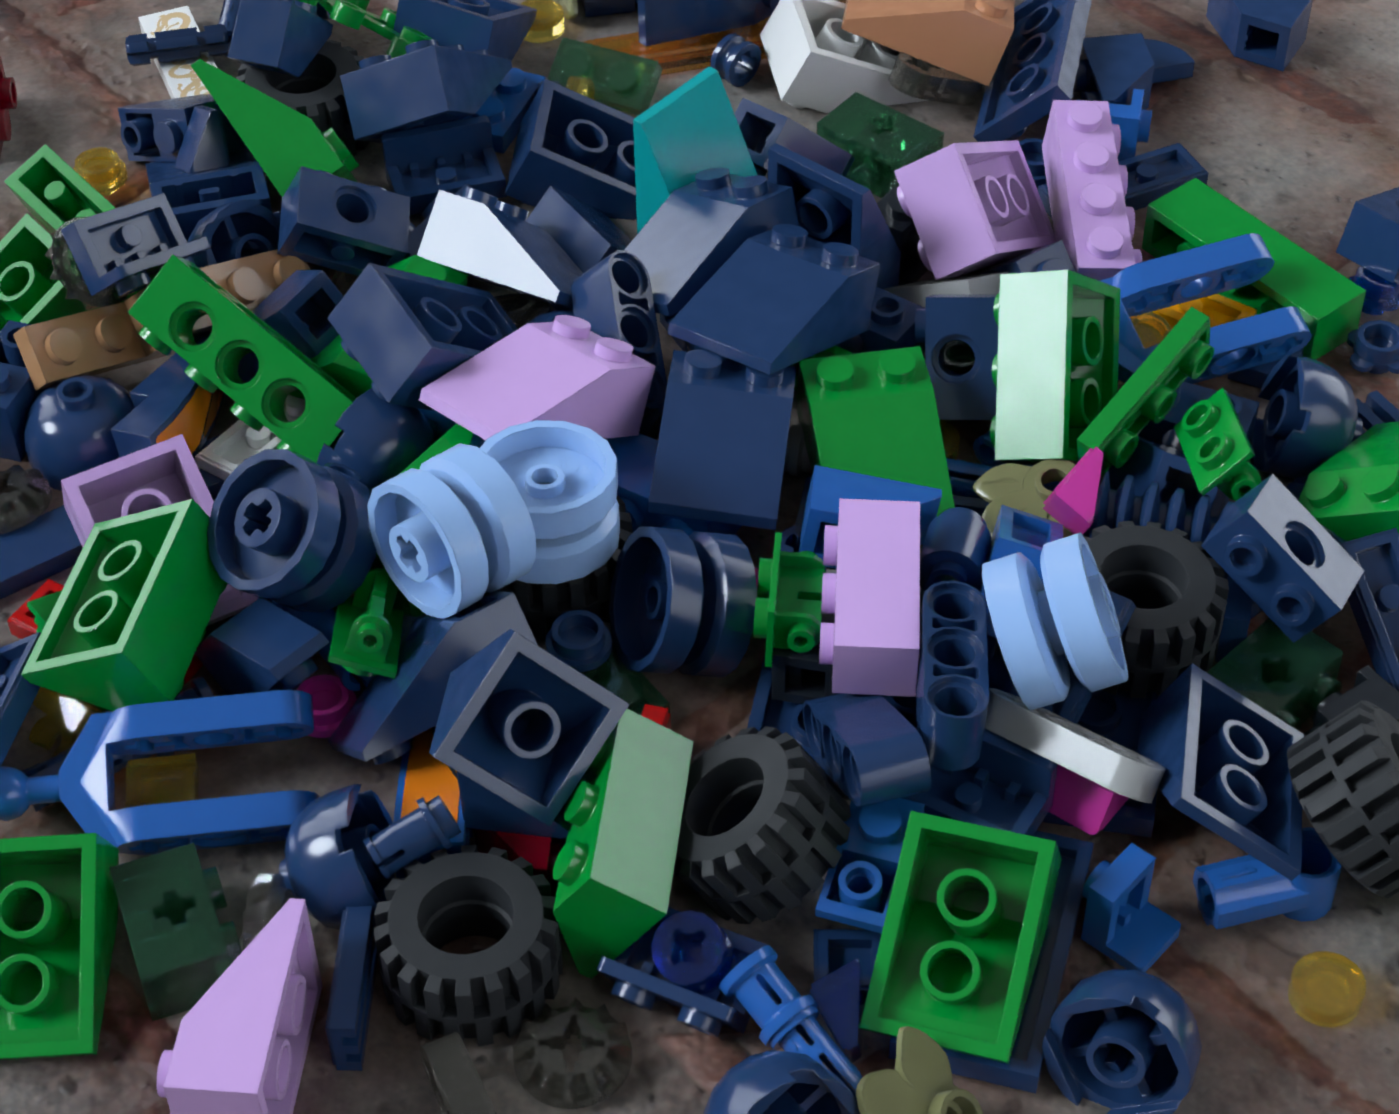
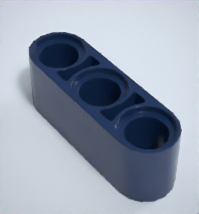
(620, 305)
(952, 675)
(867, 747)

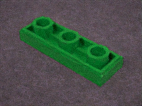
(1149, 391)

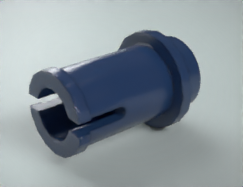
(412, 836)

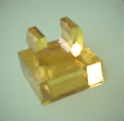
(63, 717)

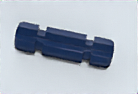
(177, 45)

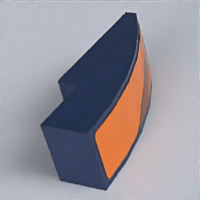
(169, 406)

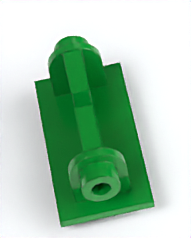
(1217, 447)
(789, 600)
(368, 628)

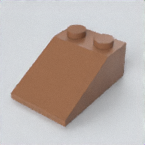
(947, 33)

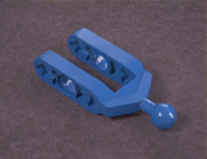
(1199, 274)
(88, 784)

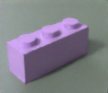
(872, 598)

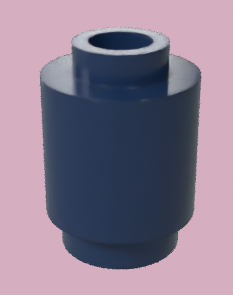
(955, 548)

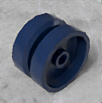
(291, 531)
(682, 602)

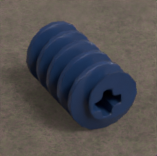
(1124, 505)

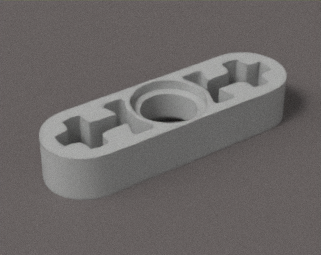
(1073, 747)

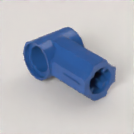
(1249, 890)

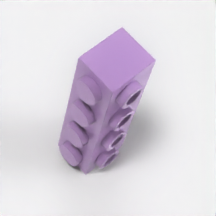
(1088, 188)

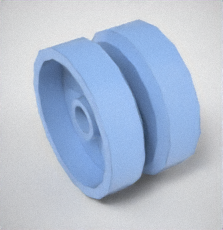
(570, 492)
(452, 530)
(1047, 624)

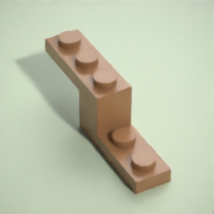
(109, 335)

